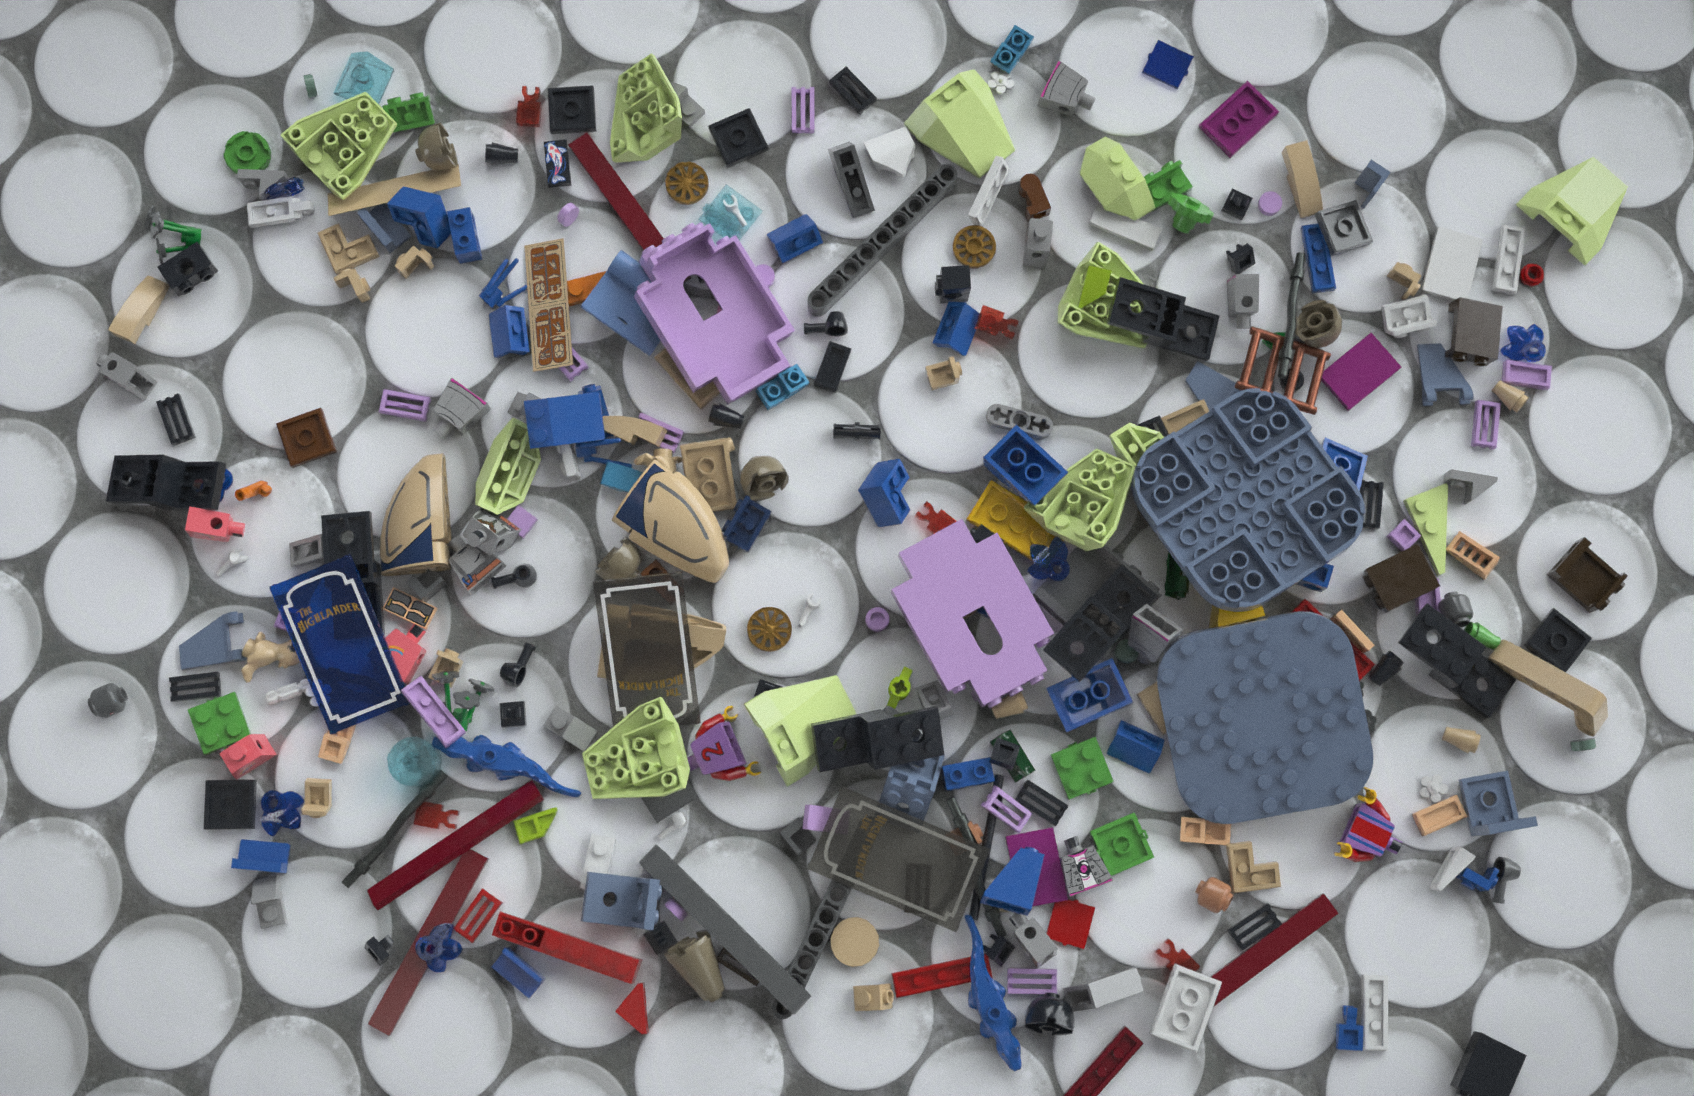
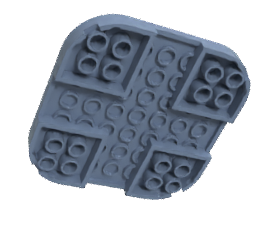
(1247, 500)
(1265, 718)

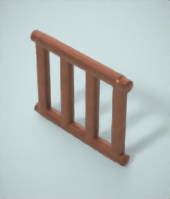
(1300, 349)

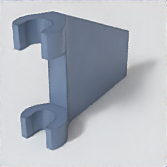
(1440, 374)
(1209, 385)
(211, 644)

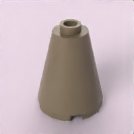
(698, 965)

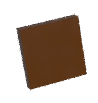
(306, 437)

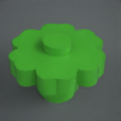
(1188, 212)

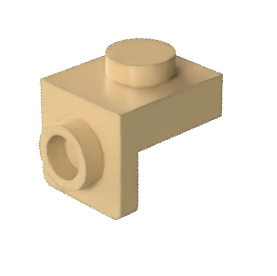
(409, 261)
(1407, 277)
(360, 286)
(943, 373)
(446, 662)
(317, 797)
(873, 997)

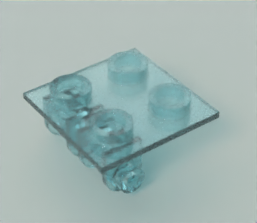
(724, 222)

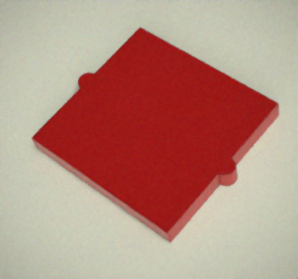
(1070, 923)

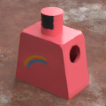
(202, 525)
(406, 651)
(247, 755)

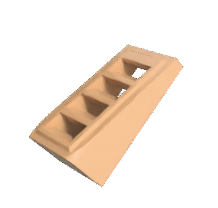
(1477, 548)

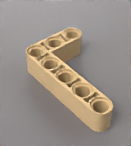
(1586, 702)

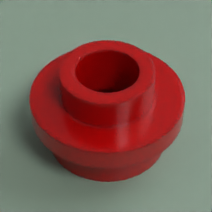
(1536, 270)

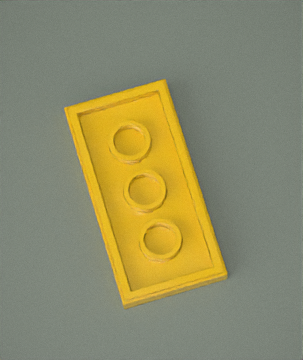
(1005, 514)

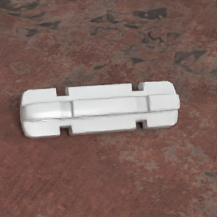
(287, 692)

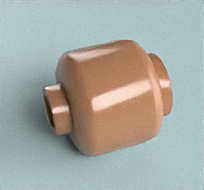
(1214, 895)

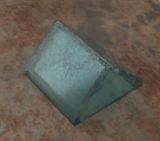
(364, 74)

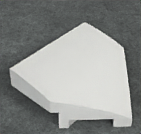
(891, 151)

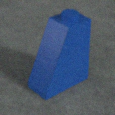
(1016, 883)

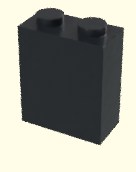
(1487, 1068)

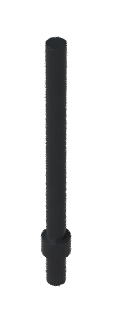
(987, 842)

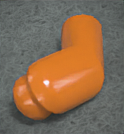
(260, 487)

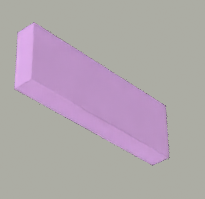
(433, 711)

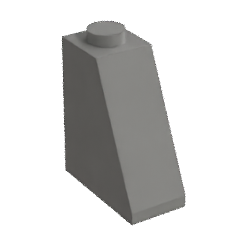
(1104, 989)

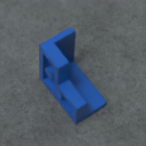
(423, 212)
(883, 493)

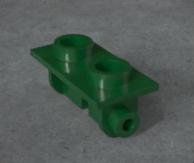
(1176, 585)
(1022, 764)

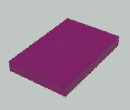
(1238, 119)
(1359, 371)
(1051, 882)

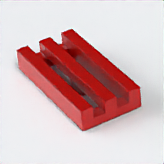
(490, 898)

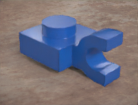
(1349, 1034)

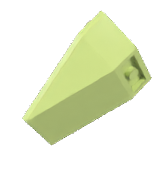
(645, 113)
(962, 124)
(341, 142)
(1578, 205)
(1092, 319)
(1086, 501)
(787, 718)
(639, 756)

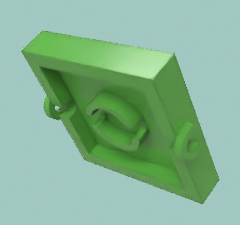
(219, 723)
(1082, 768)
(1122, 844)

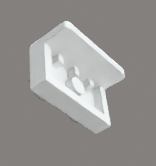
(1407, 316)

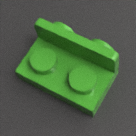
(411, 112)
(1167, 181)

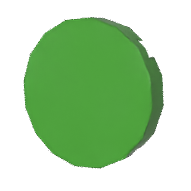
(247, 151)

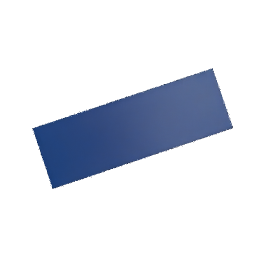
(1318, 259)

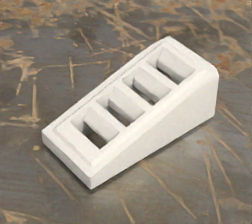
(1454, 863)

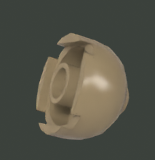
(436, 149)
(1318, 324)
(762, 477)
(620, 562)

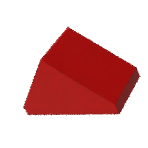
(634, 1009)

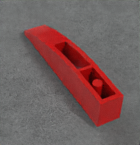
(567, 947)

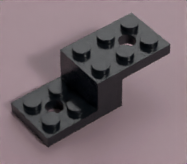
(1163, 319)
(165, 482)
(360, 549)
(1099, 623)
(1457, 660)
(877, 739)

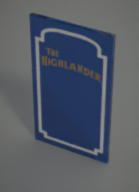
(340, 644)

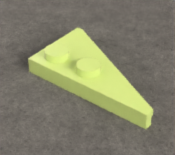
(1429, 517)

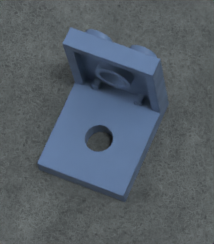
(912, 786)
(1498, 817)
(633, 903)

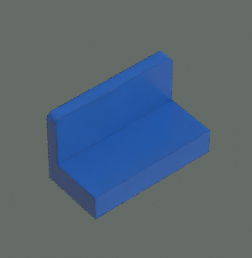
(795, 238)
(957, 327)
(509, 331)
(1135, 747)
(262, 856)
(518, 972)

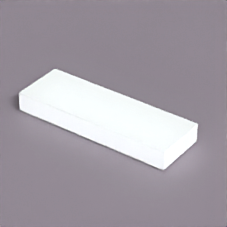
(988, 191)
(1131, 230)
(1508, 259)
(1374, 1012)

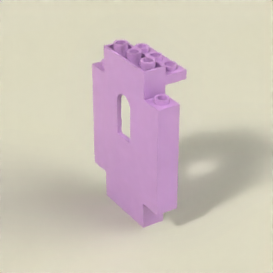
(736, 344)
(953, 579)

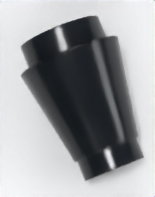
(500, 154)
(725, 417)
(1386, 668)

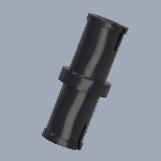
(856, 431)

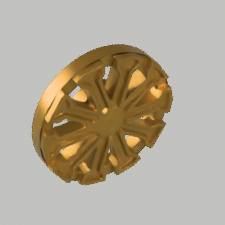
(687, 183)
(974, 246)
(769, 629)

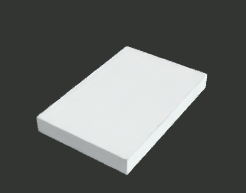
(1451, 264)
(1185, 1008)

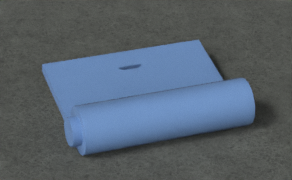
(615, 300)

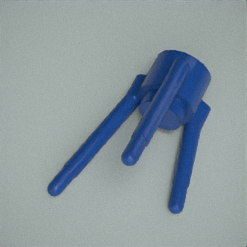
(492, 294)
(587, 449)

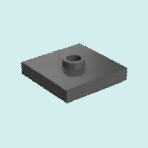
(1343, 227)
(665, 806)

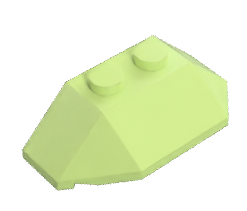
(1116, 180)
(1132, 442)
(507, 469)

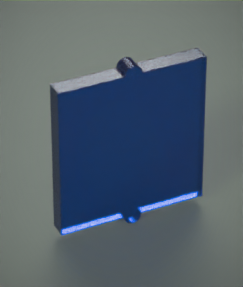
(1167, 64)

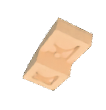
(336, 745)
(1204, 832)

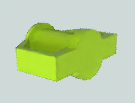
(899, 687)

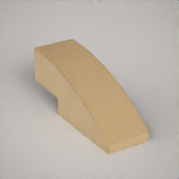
(1303, 178)
(139, 309)
(631, 428)

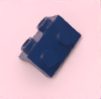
(746, 524)

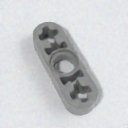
(1004, 410)

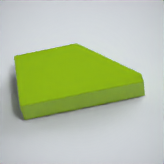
(1094, 285)
(534, 825)

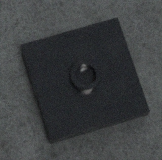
(572, 109)
(738, 137)
(1557, 640)
(230, 804)

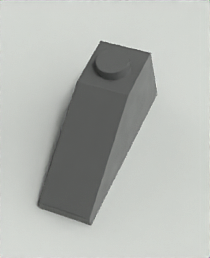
(851, 178)

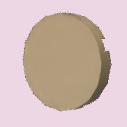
(854, 941)

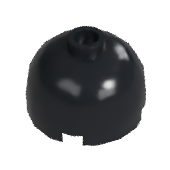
(1050, 1014)

